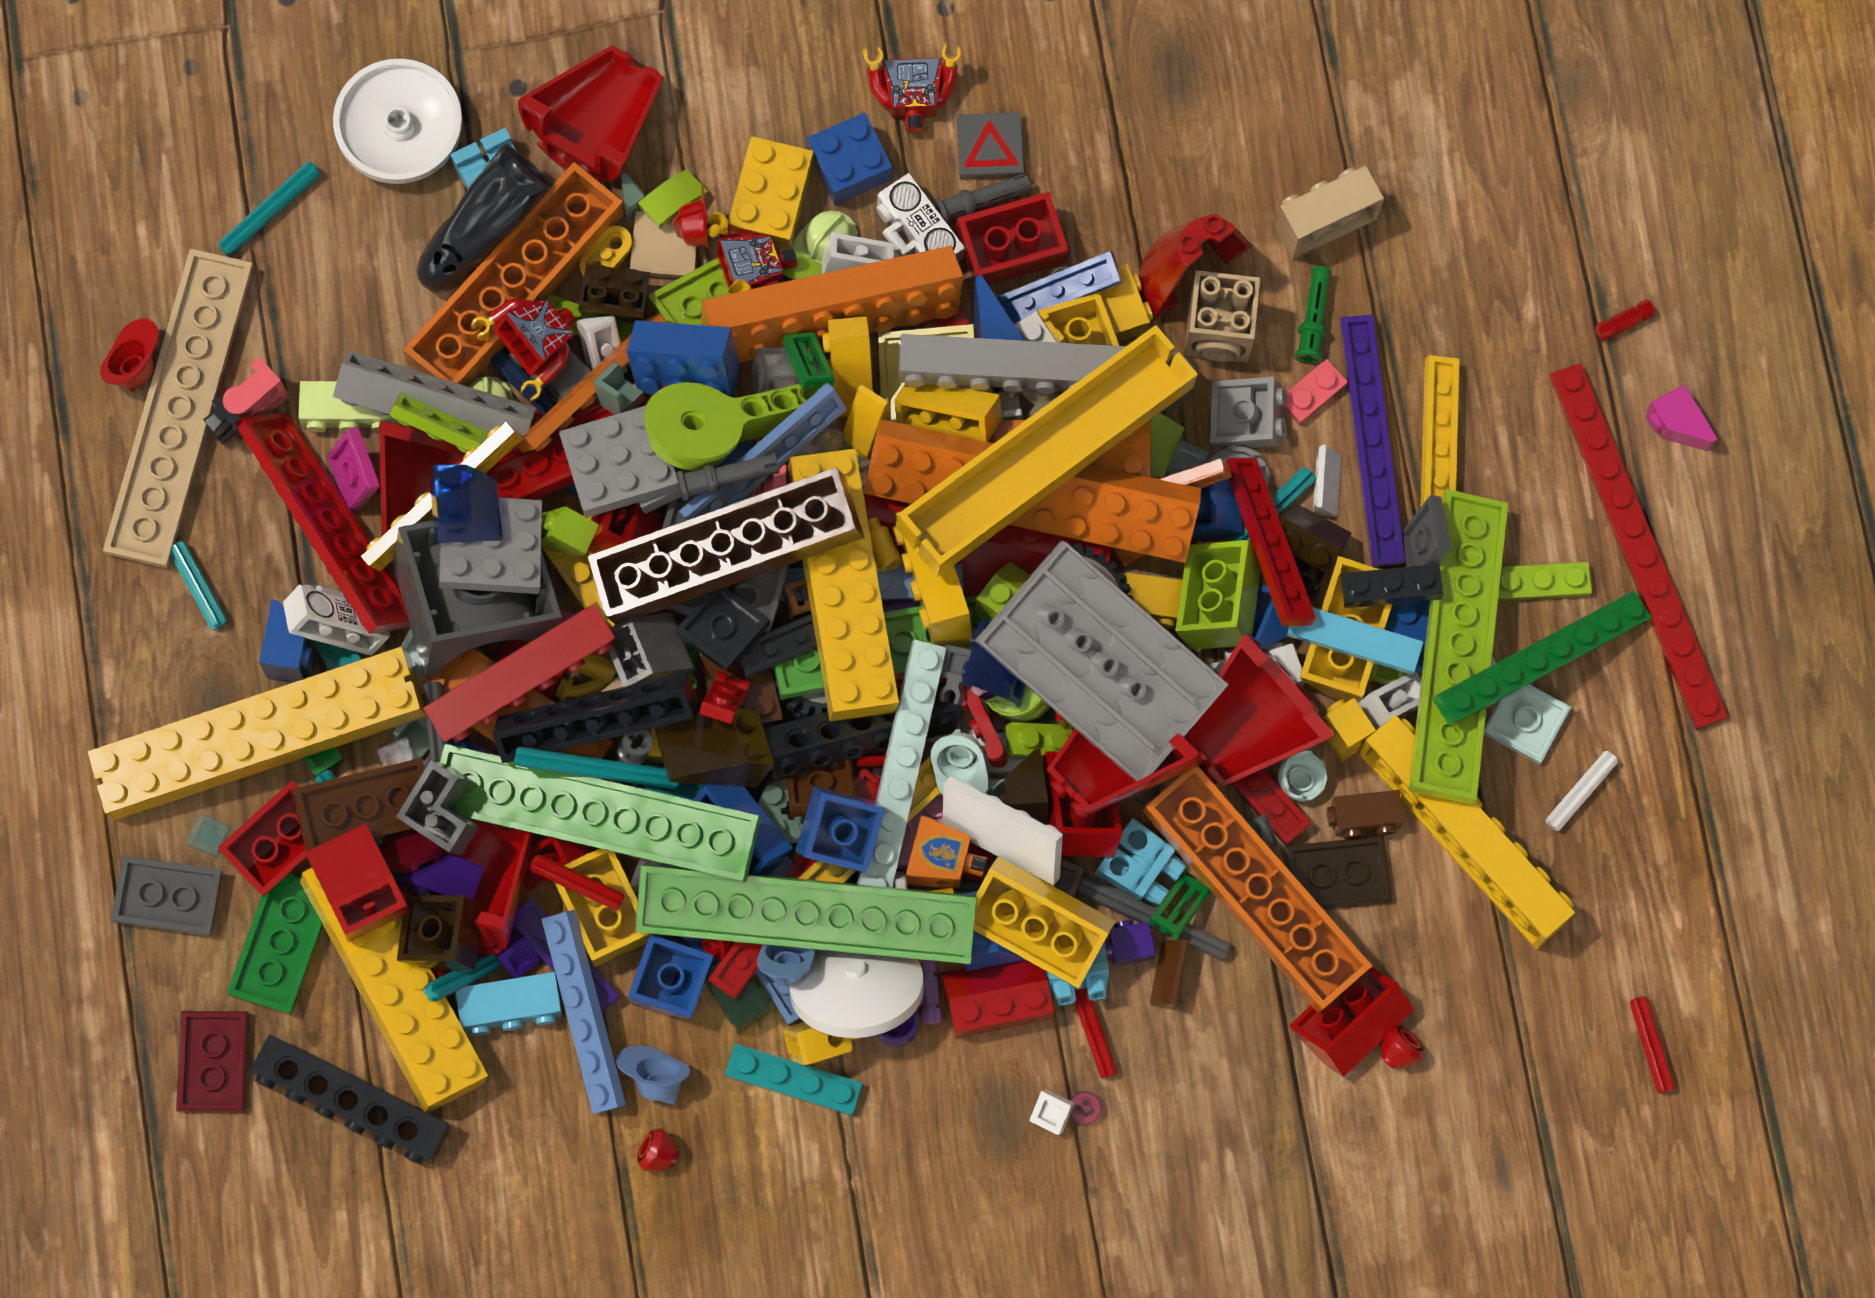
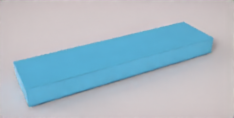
(1360, 641)

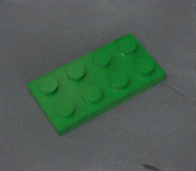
(277, 948)

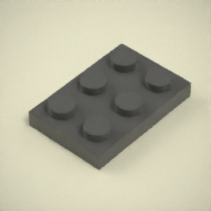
(167, 896)

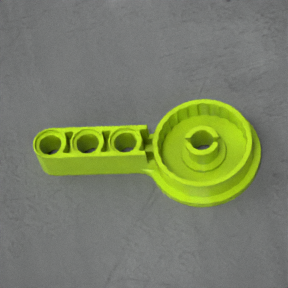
(702, 426)

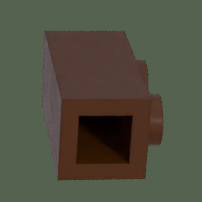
(1366, 813)

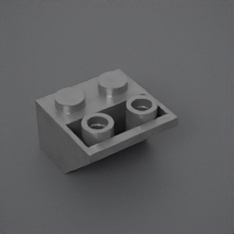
(649, 649)

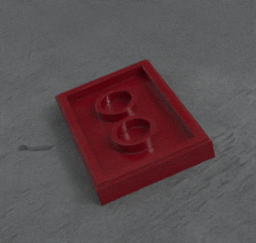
(212, 1061)

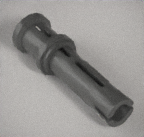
(969, 201)
(711, 478)
(627, 753)

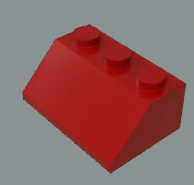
(267, 843)
(996, 997)
(1353, 1021)

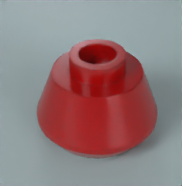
(1401, 1048)
(657, 1151)

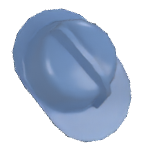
(785, 963)
(655, 1072)

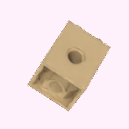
(1222, 316)

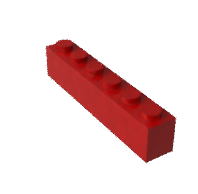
(520, 672)

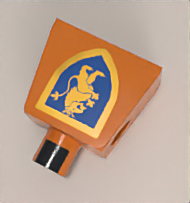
(941, 856)

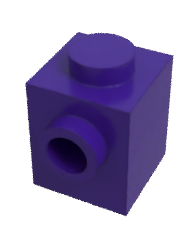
(1129, 943)

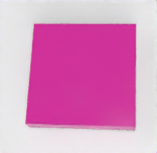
(353, 470)

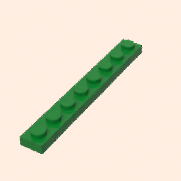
(1541, 658)

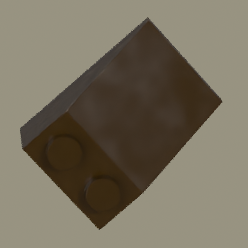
(716, 751)

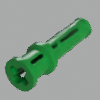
(1315, 330)

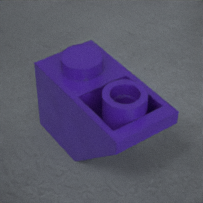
(445, 877)

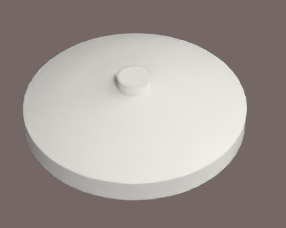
(397, 121)
(857, 993)

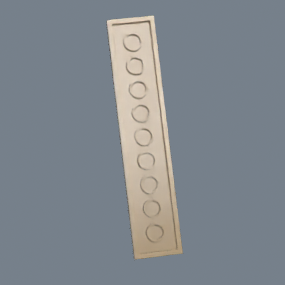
(174, 410)

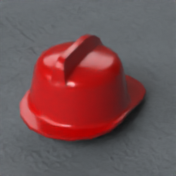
(692, 223)
(131, 357)

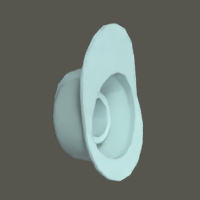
(961, 758)

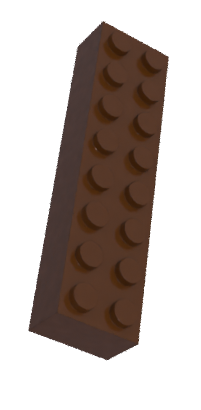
(726, 546)

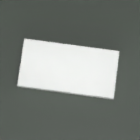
(1003, 829)

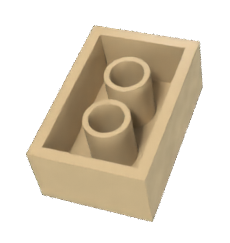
(1328, 211)

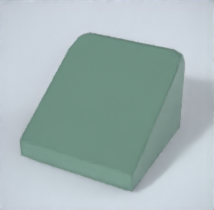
(632, 196)

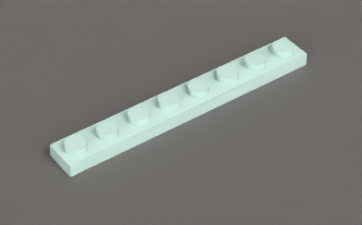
(904, 758)

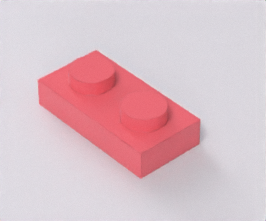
(1314, 391)

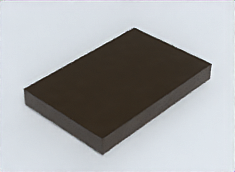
(1342, 871)

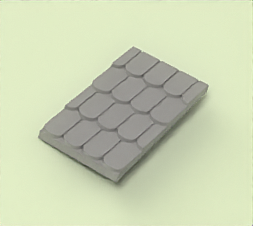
(1101, 662)

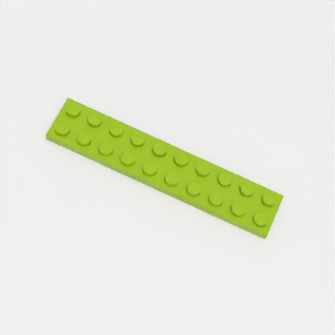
(1459, 646)

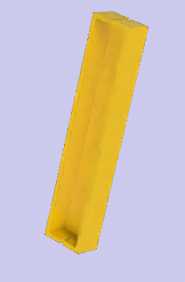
(1045, 451)
(257, 733)

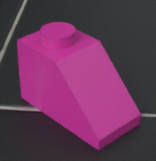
(1680, 420)

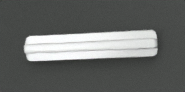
(1581, 791)

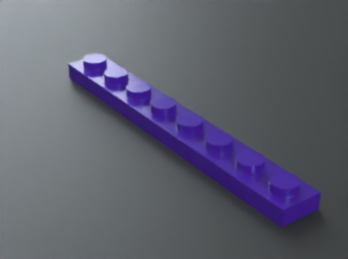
(1372, 441)

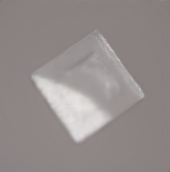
(398, 752)

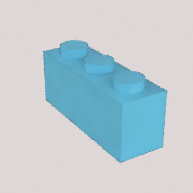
(509, 1003)

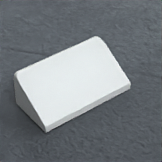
(598, 339)
(1327, 482)

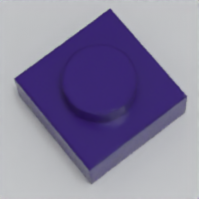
(518, 956)

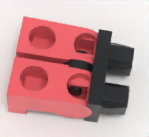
(254, 397)

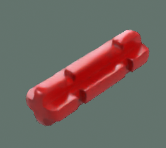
(1625, 320)

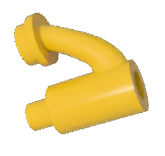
(884, 548)
(597, 668)

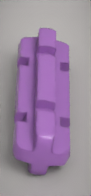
(931, 996)

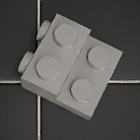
(1247, 412)

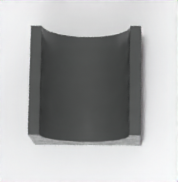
(457, 620)

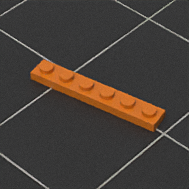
(580, 396)

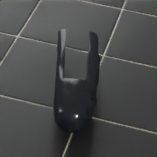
(485, 215)

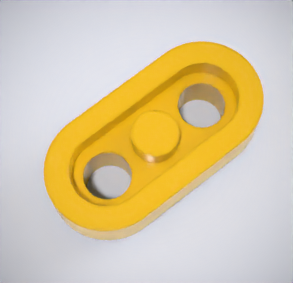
(603, 254)

